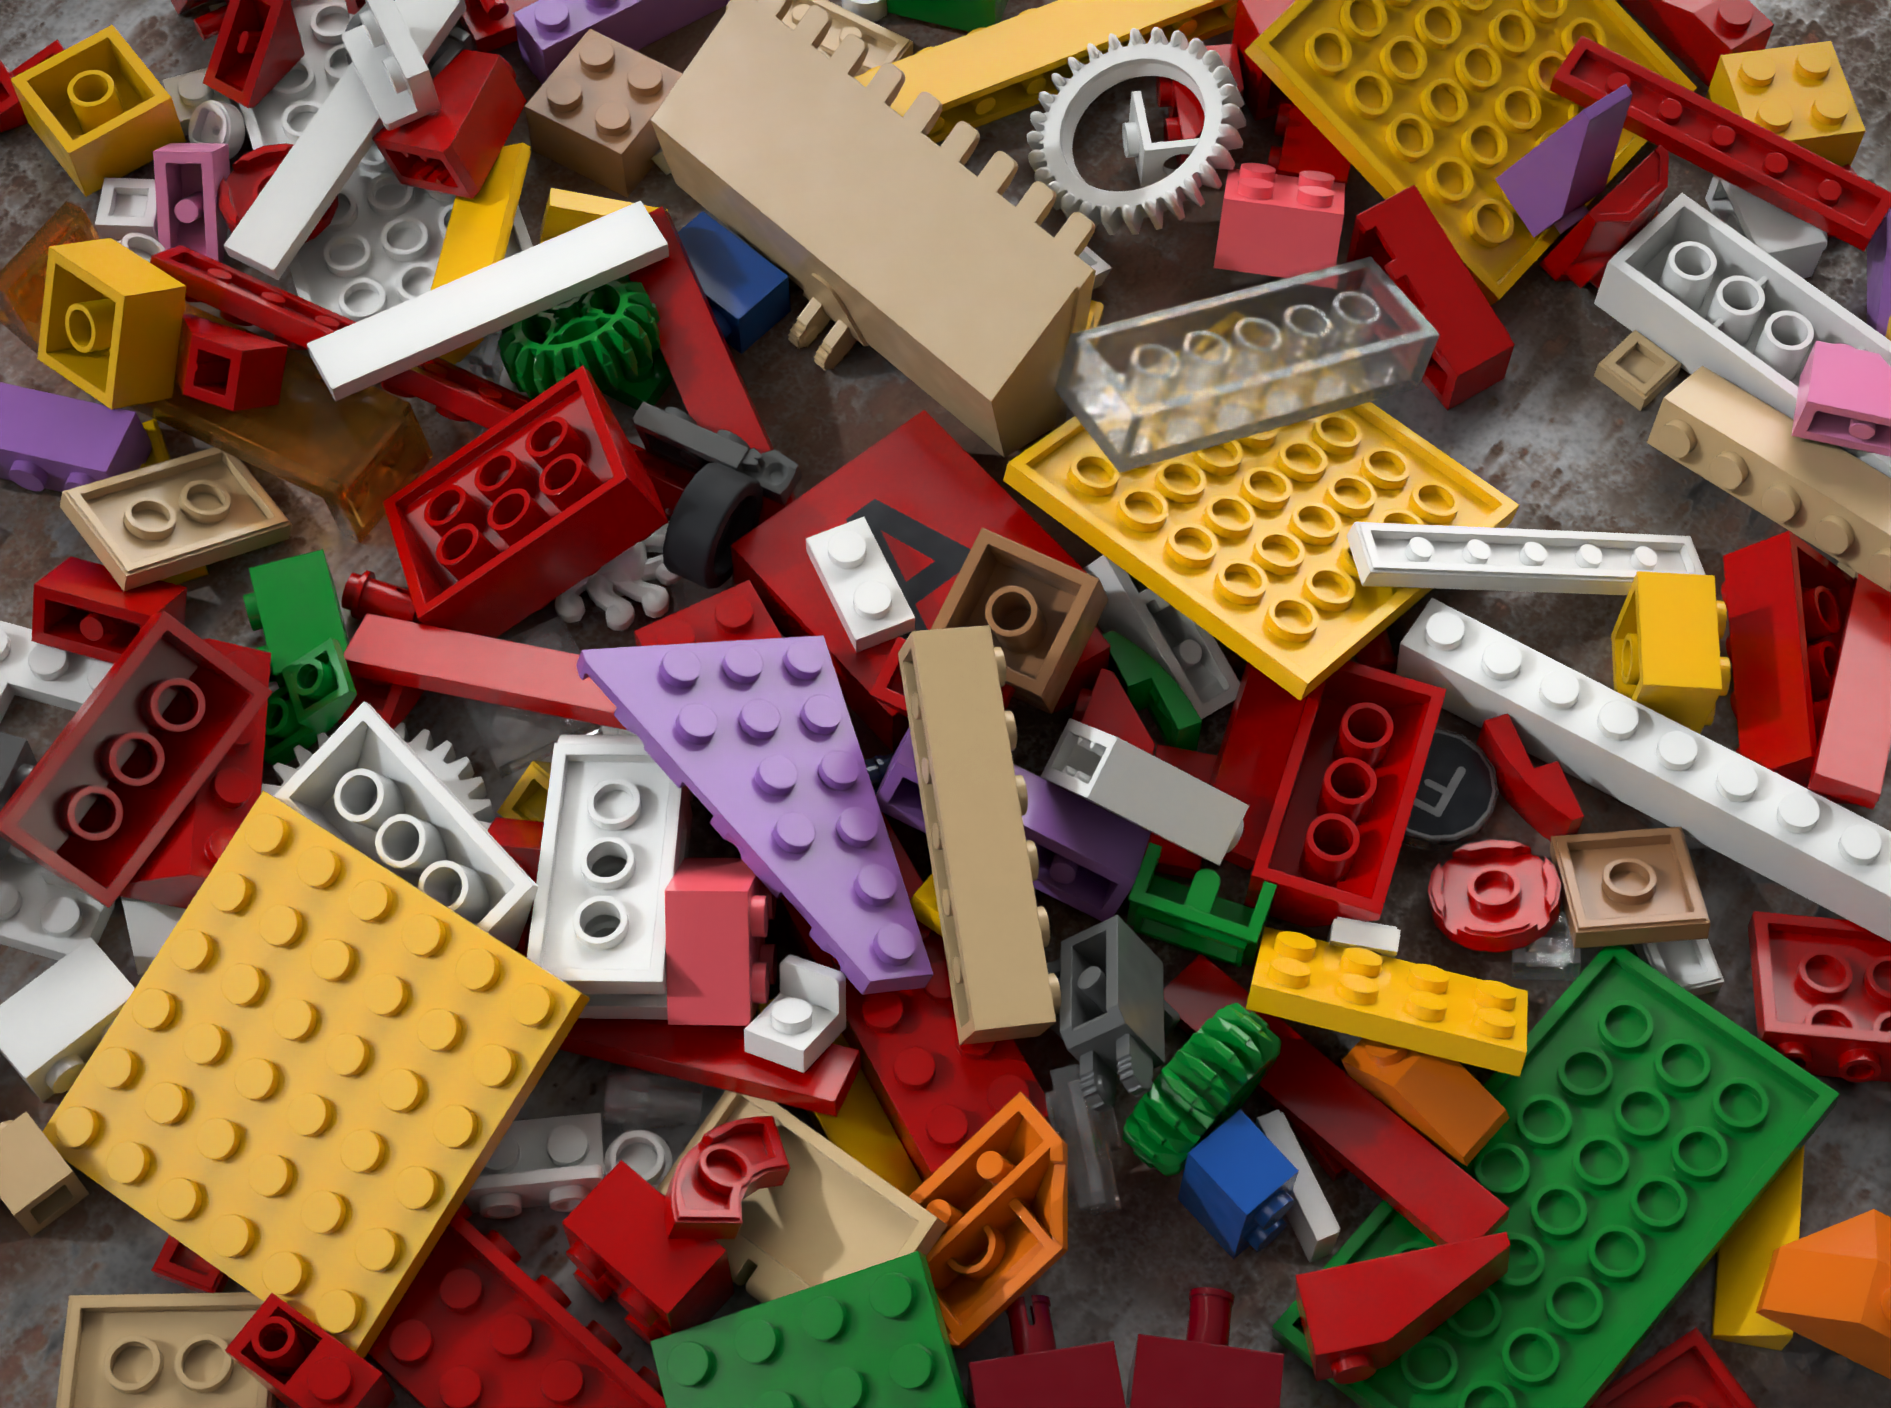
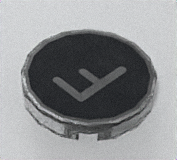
(1453, 794)

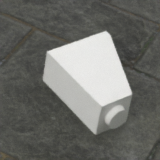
(1146, 791)

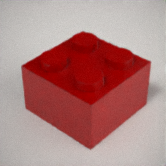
(625, 1254)

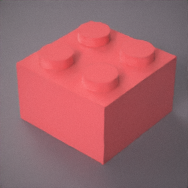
(1279, 222)
(717, 943)

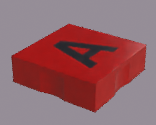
(925, 513)

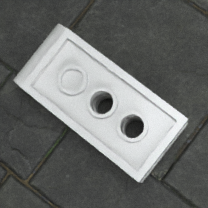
(603, 872)

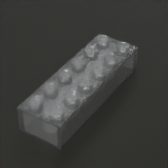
(1244, 363)

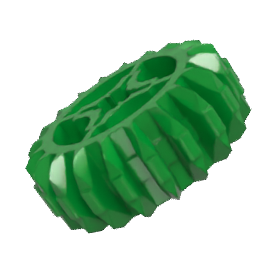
(603, 329)
(1201, 1087)

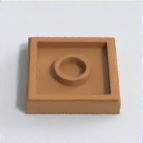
(1629, 887)

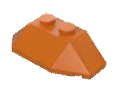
(1003, 1217)
(1837, 1289)

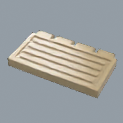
(822, 1220)

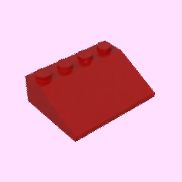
(523, 512)

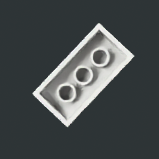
(400, 814)

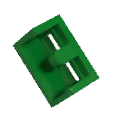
(1195, 915)

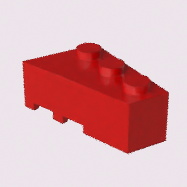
(1426, 267)

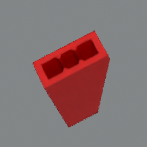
(460, 142)

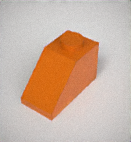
(1429, 1095)

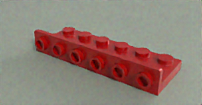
(1823, 994)
(494, 1338)

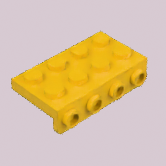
(1390, 1001)

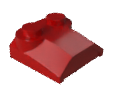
(1611, 223)

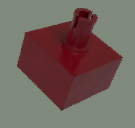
(1203, 1367)
(1043, 1374)

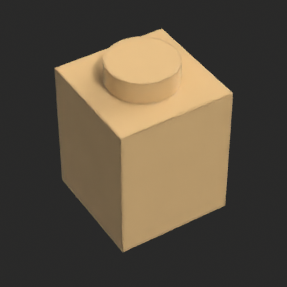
(34, 1176)

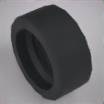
(707, 520)

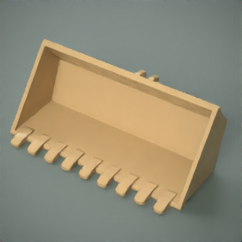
(881, 219)

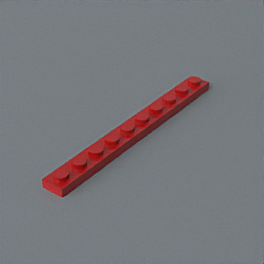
(296, 322)

